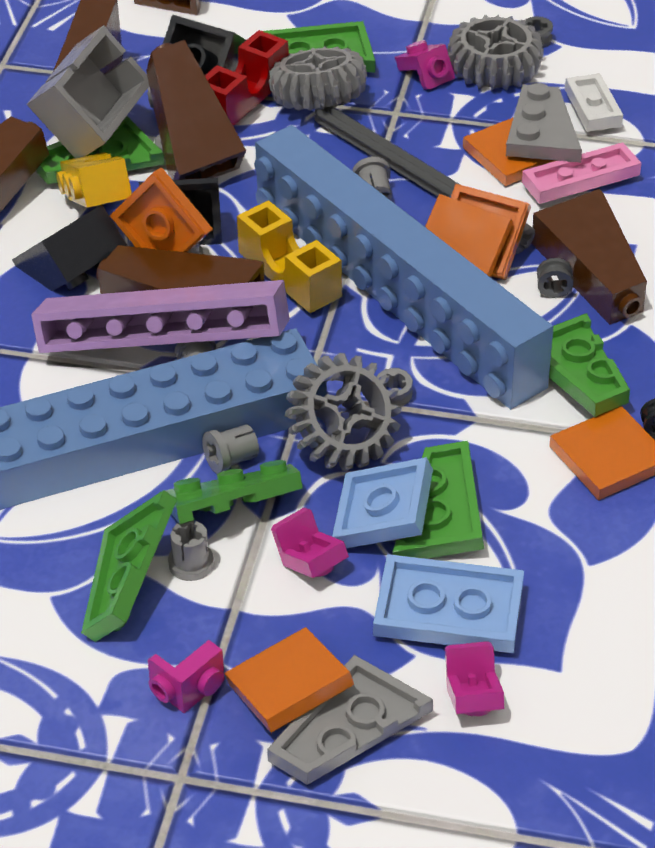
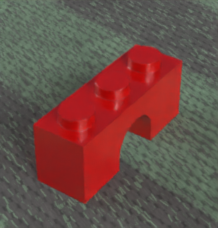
(249, 84)

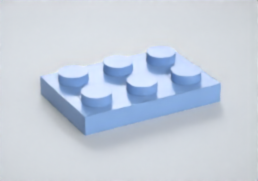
(448, 602)

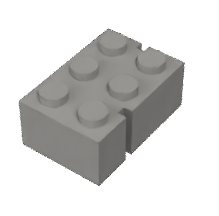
(84, 103)

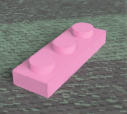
(569, 178)

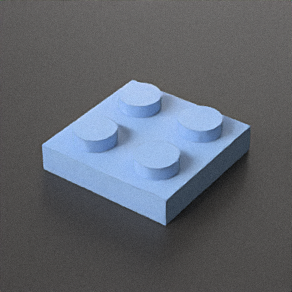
(383, 503)

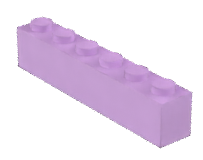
(161, 316)

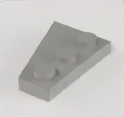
(542, 126)
(348, 723)

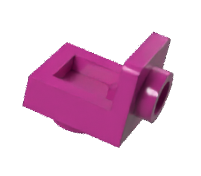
(430, 62)
(305, 547)
(473, 679)
(190, 680)

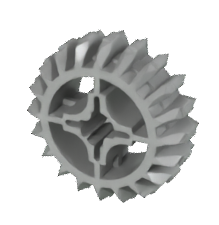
(495, 52)
(318, 78)
(375, 417)

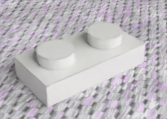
(593, 102)

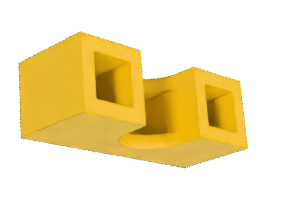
(94, 179)
(309, 273)

